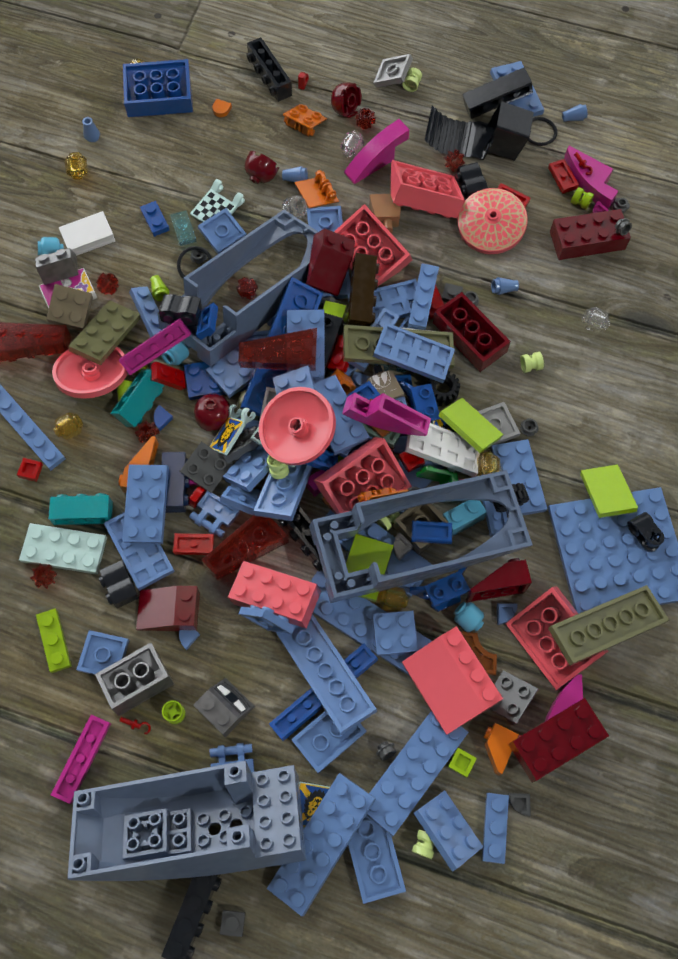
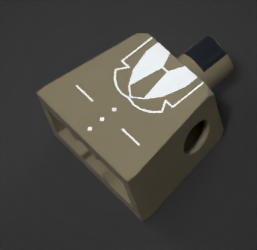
(386, 383)

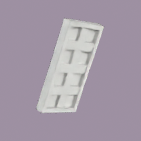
(445, 449)

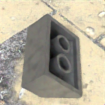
(134, 679)

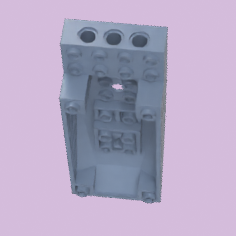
(163, 823)

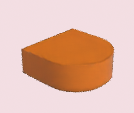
(221, 108)

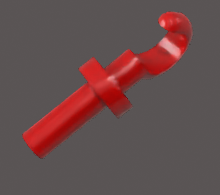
(582, 163)
(134, 724)

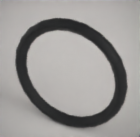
(554, 128)
(187, 250)

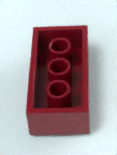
(588, 234)
(472, 332)
(558, 740)

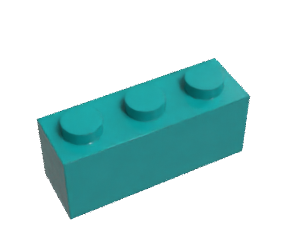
(137, 399)
(80, 509)

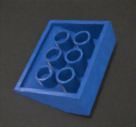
(157, 88)

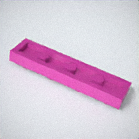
(155, 346)
(81, 759)

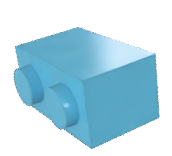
(465, 515)

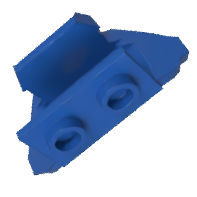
(422, 399)
(444, 591)

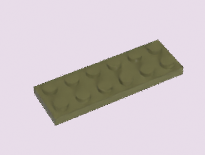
(361, 342)
(608, 625)

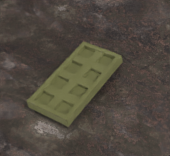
(104, 332)

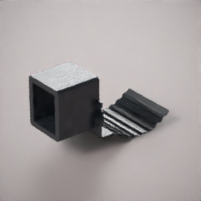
(503, 135)

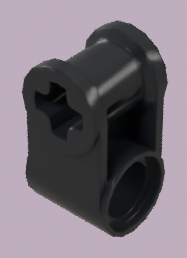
(645, 531)

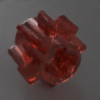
(365, 118)
(453, 155)
(107, 283)
(247, 288)
(144, 428)
(41, 570)

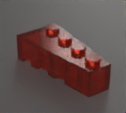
(30, 340)
(281, 351)
(249, 542)

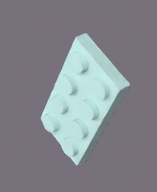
(63, 548)

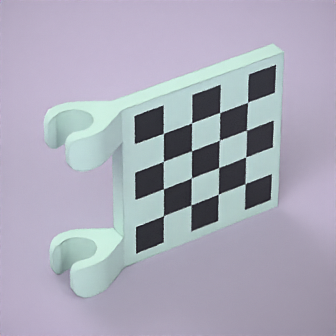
(214, 203)

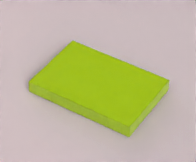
(470, 425)
(608, 491)
(364, 553)

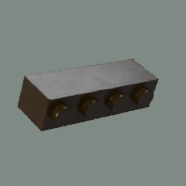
(362, 290)

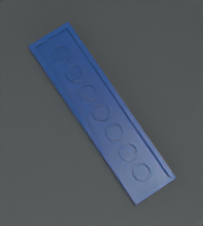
(296, 297)

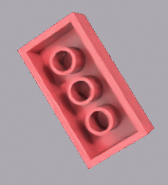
(280, 592)

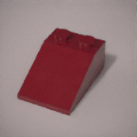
(329, 261)
(507, 580)
(168, 609)

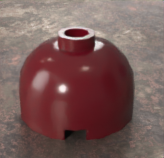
(346, 98)
(260, 168)
(211, 412)

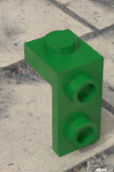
(441, 475)

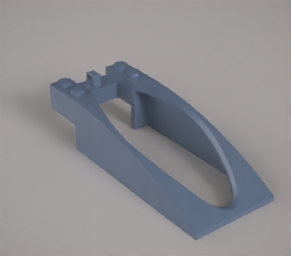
(211, 276)
(330, 529)

